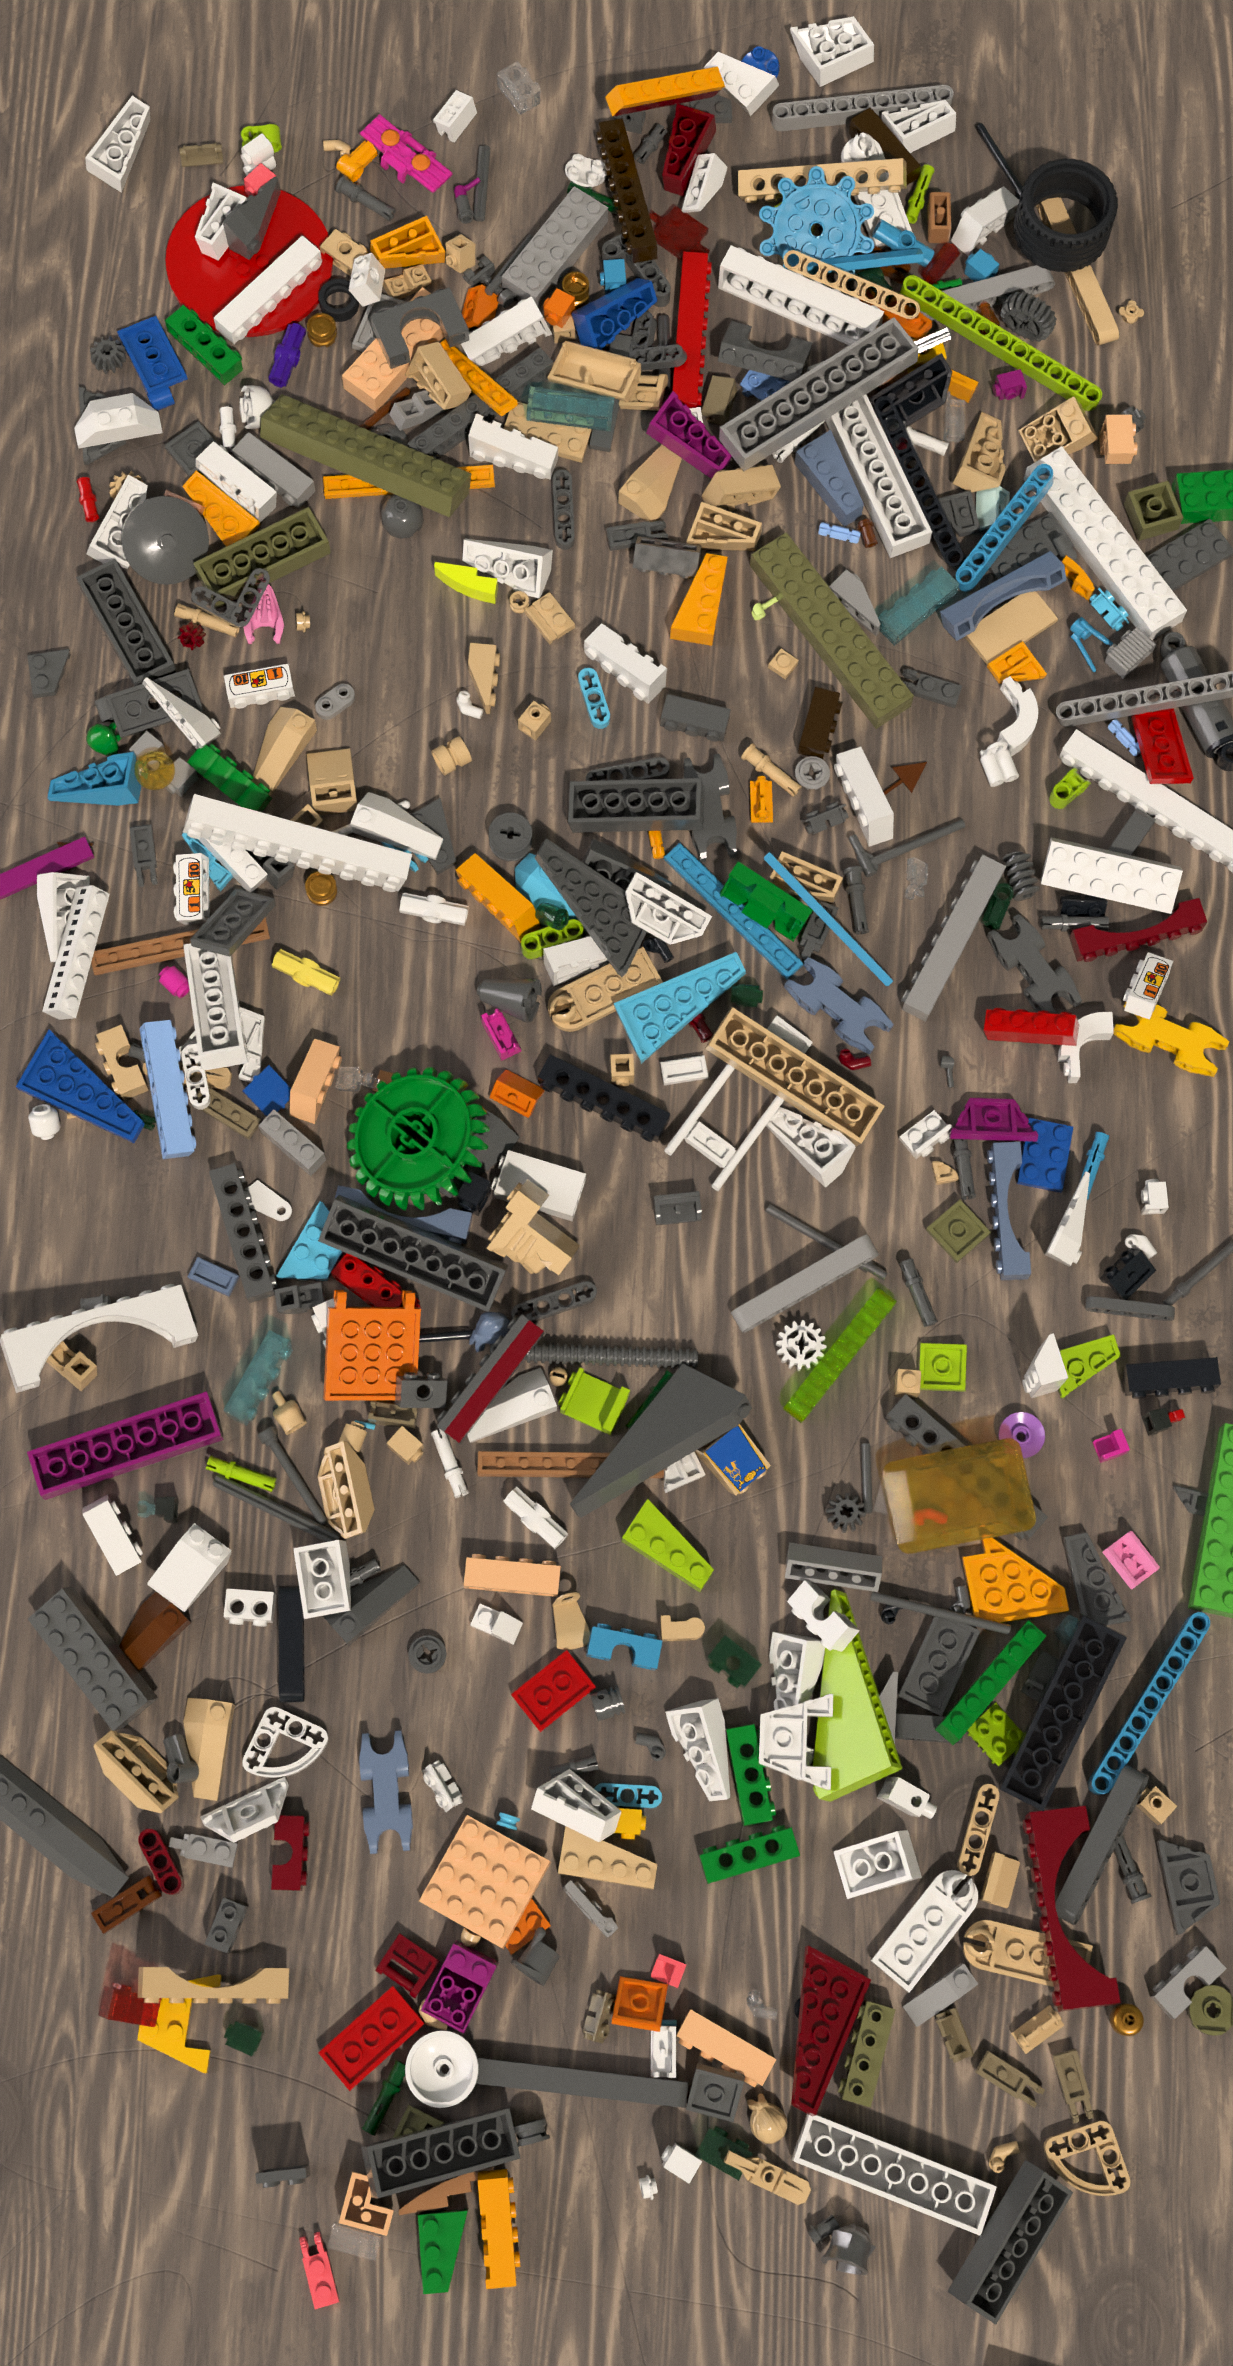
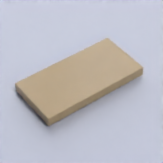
(1010, 625)

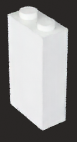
(557, 1181)

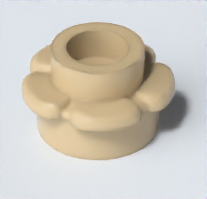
(302, 621)

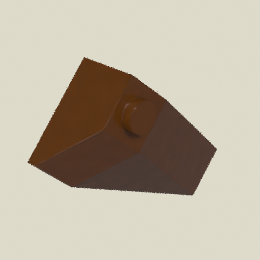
(152, 1630)

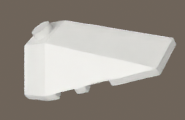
(517, 565)
(55, 899)
(516, 1404)

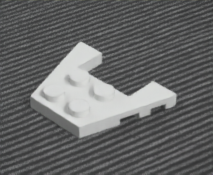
(253, 1031)
(785, 1740)

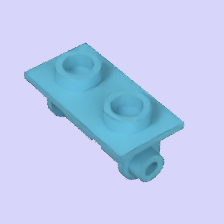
(1104, 602)

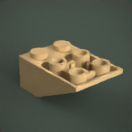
(1062, 426)
(332, 782)

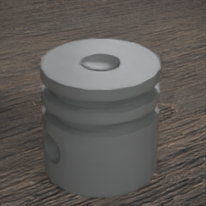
(607, 1703)

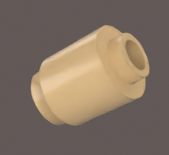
(353, 1435)

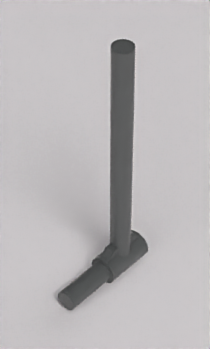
(871, 863)

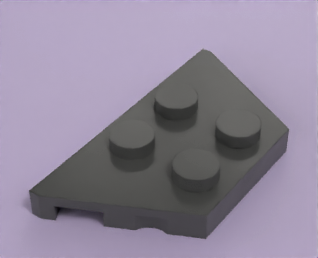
(93, 453)
(1188, 1884)

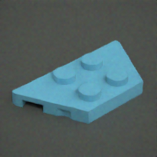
(308, 1256)

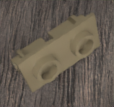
(201, 155)
(598, 2027)
(957, 2040)

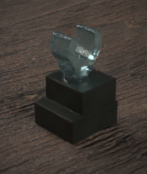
(165, 1508)

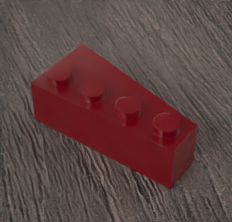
(689, 138)

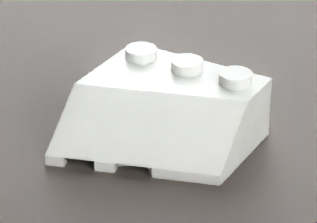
(833, 48)

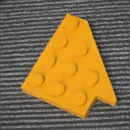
(1008, 1587)

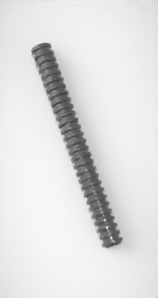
(610, 1355)

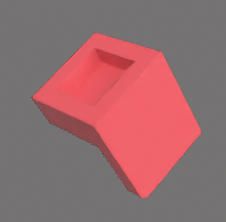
(668, 1970)

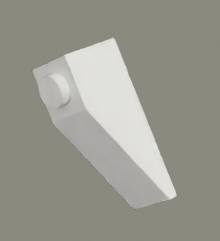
(704, 182)

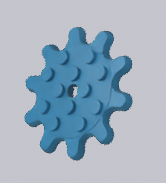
(821, 205)

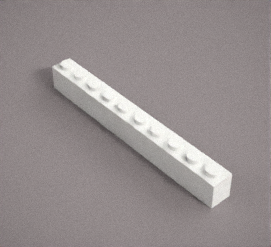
(1154, 799)

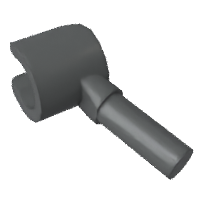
(948, 1063)

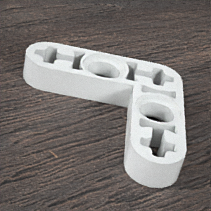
(203, 1082)

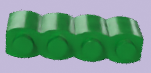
(228, 779)

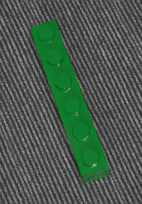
(990, 1683)

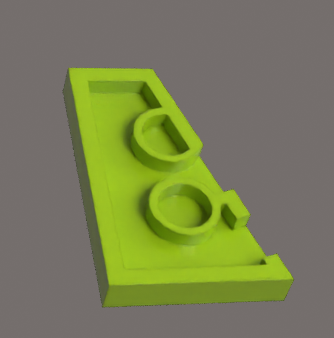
(1087, 1360)

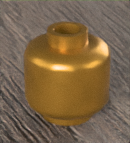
(1118, 2016)

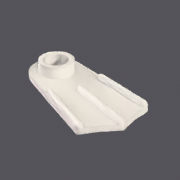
(268, 1202)

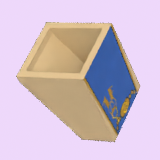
(734, 1460)

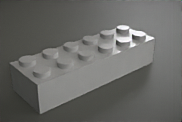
(555, 247)

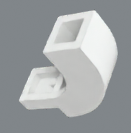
(1026, 709)
(1091, 1027)

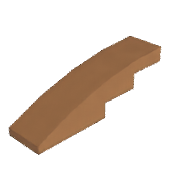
(438, 2195)

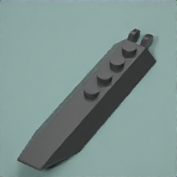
(57, 1833)

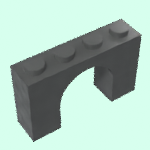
(438, 307)
(784, 364)

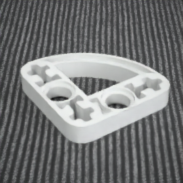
(274, 1731)

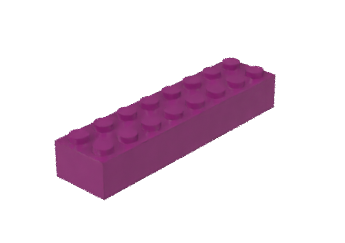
(125, 1445)

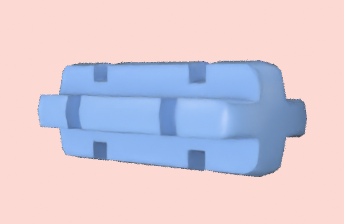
(839, 532)
(1124, 737)

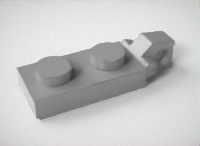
(206, 1849)
(590, 1909)

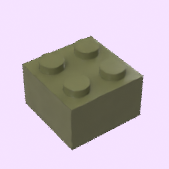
(1153, 510)

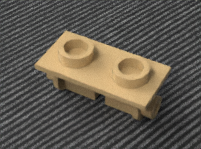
(1038, 2029)

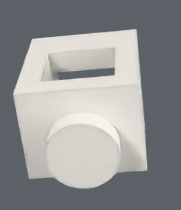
(1154, 1197)

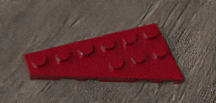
(827, 2012)

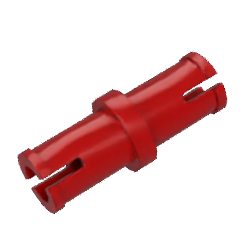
(87, 499)

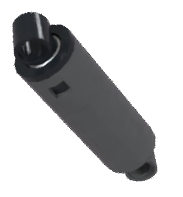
(1210, 719)

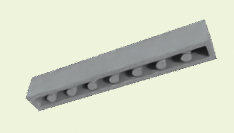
(953, 938)

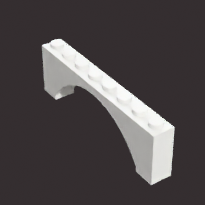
(159, 1311)

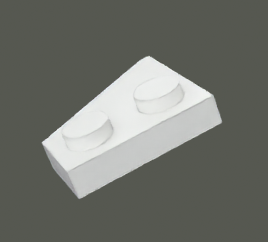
(682, 1472)

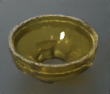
(154, 779)

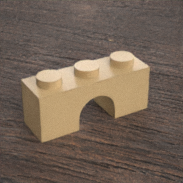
(115, 1044)
(73, 1366)

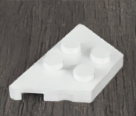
(248, 1812)

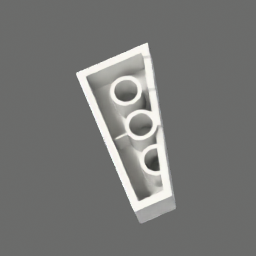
(506, 332)
(626, 663)

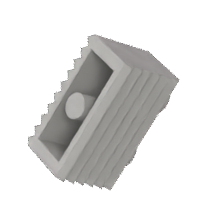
(1129, 652)

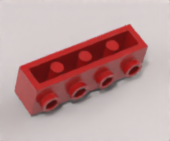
(1031, 1027)
(368, 1283)

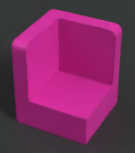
(1111, 1446)

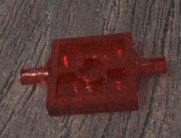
(679, 232)

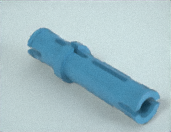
(1100, 1142)

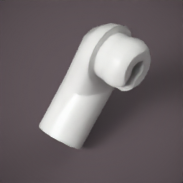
(1142, 1243)

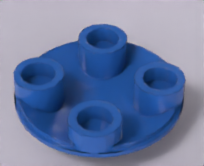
(763, 60)

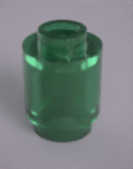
(552, 916)
(746, 995)

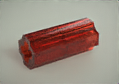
(940, 263)

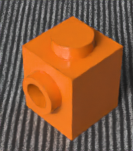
(558, 308)

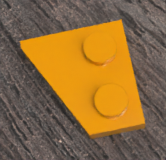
(1018, 664)

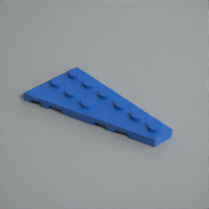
(68, 1084)

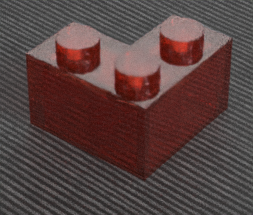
(122, 2005)

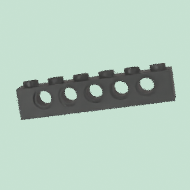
(254, 1288)

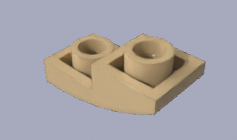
(408, 283)

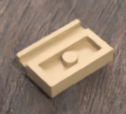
(549, 618)

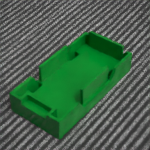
(765, 902)

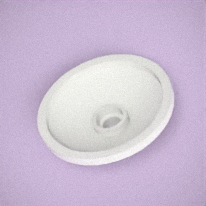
(425, 2065)

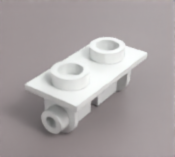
(435, 1777)

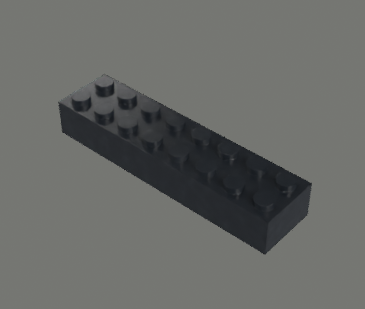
(1062, 1712)

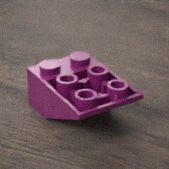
(459, 1986)

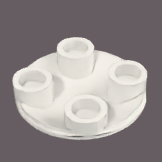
(585, 171)

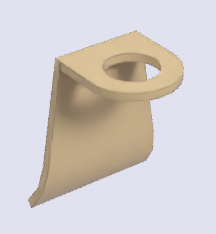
(570, 1623)

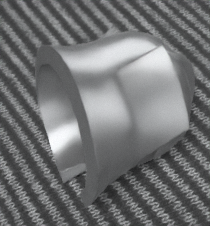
(851, 2249)

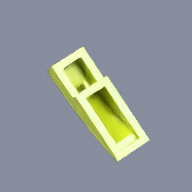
(466, 581)

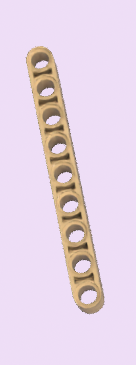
(1083, 281)

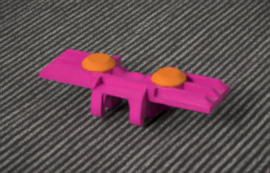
(393, 143)

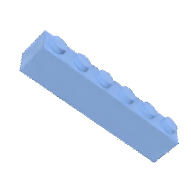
(167, 1089)

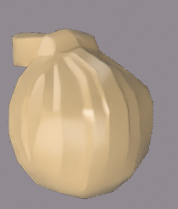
(767, 2120)

